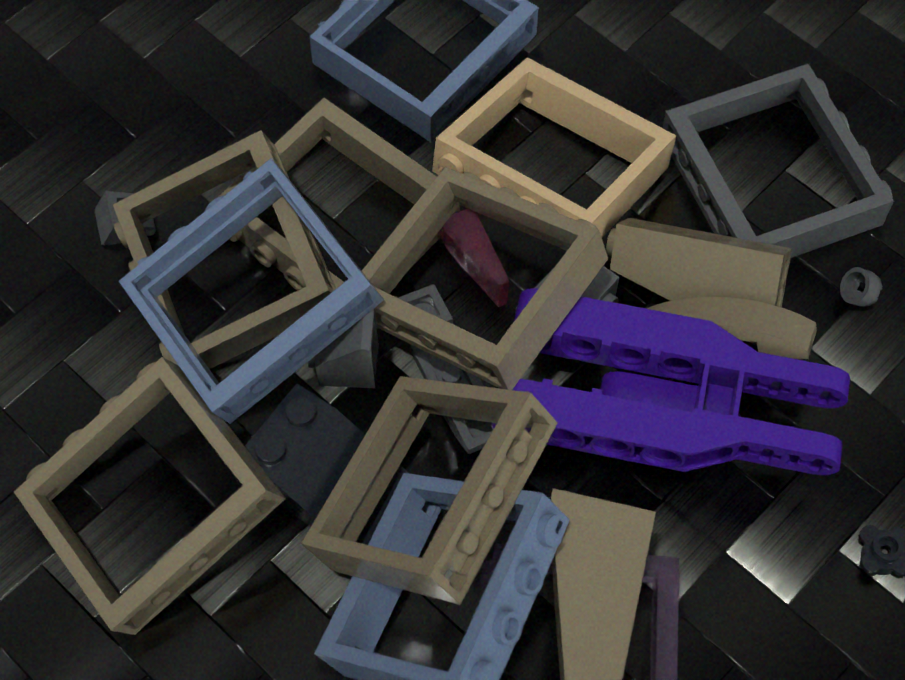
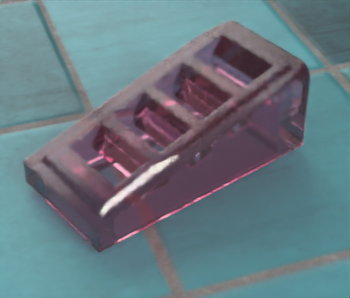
(472, 249)

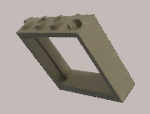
(358, 144)
(195, 180)
(510, 358)
(474, 514)
(198, 549)

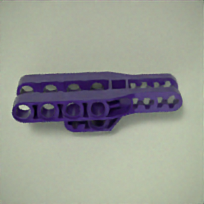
(675, 421)

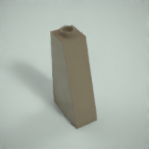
(697, 263)
(597, 583)

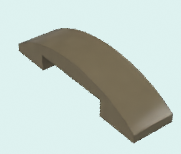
(772, 327)

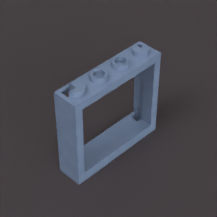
(427, 118)
(293, 346)
(500, 614)

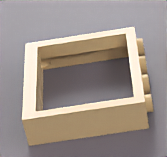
(576, 109)

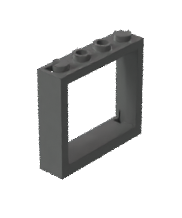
(831, 126)

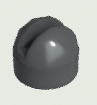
(851, 282)

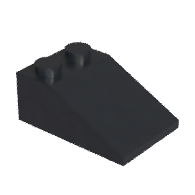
(306, 452)

